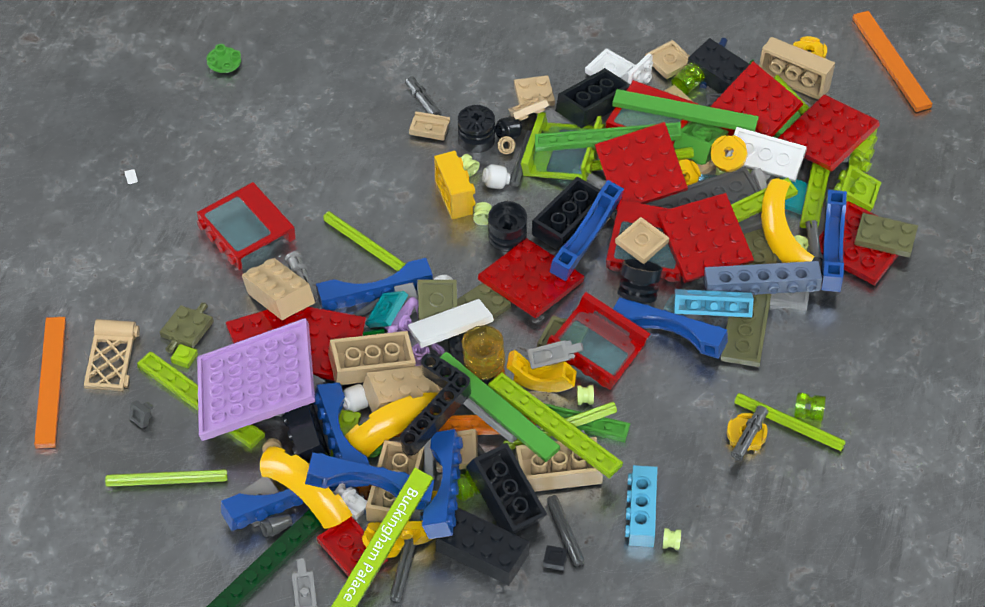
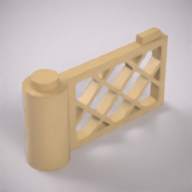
(113, 333)

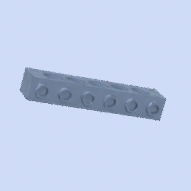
(764, 278)

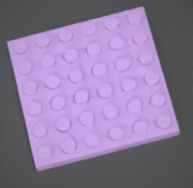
(255, 379)

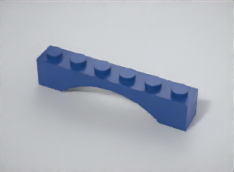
(833, 241)
(578, 244)
(339, 294)
(706, 337)
(330, 402)
(330, 471)
(246, 509)
(440, 513)

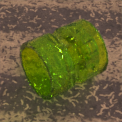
(688, 78)
(816, 409)
(466, 487)

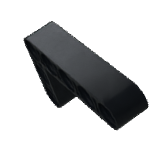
(438, 405)

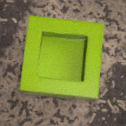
(184, 356)

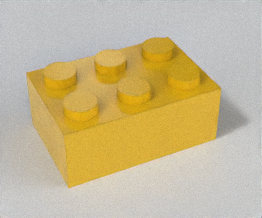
(454, 184)

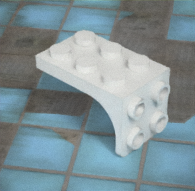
(622, 67)

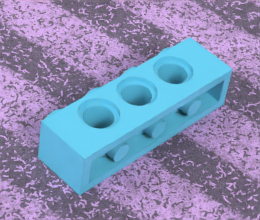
(713, 303)
(641, 534)

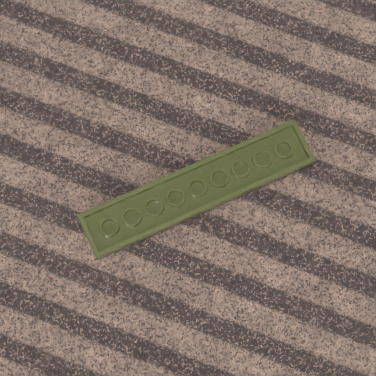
(748, 333)

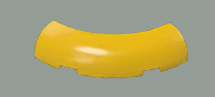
(776, 227)
(387, 422)
(292, 473)

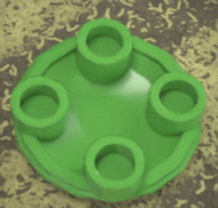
(223, 59)

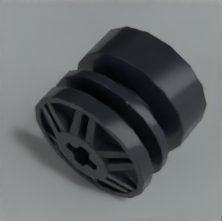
(476, 128)
(507, 225)
(639, 281)

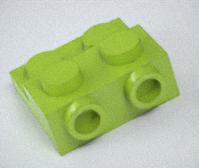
(862, 155)
(859, 186)

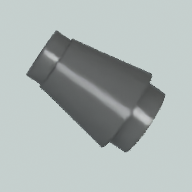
(273, 525)

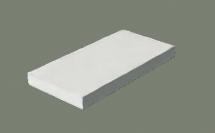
(771, 154)
(450, 323)

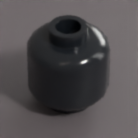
(508, 127)

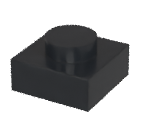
(555, 557)

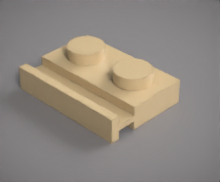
(429, 125)

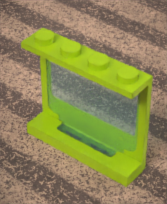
(558, 163)

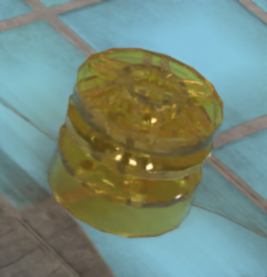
(483, 351)

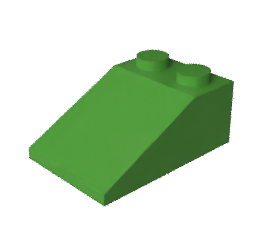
(700, 138)

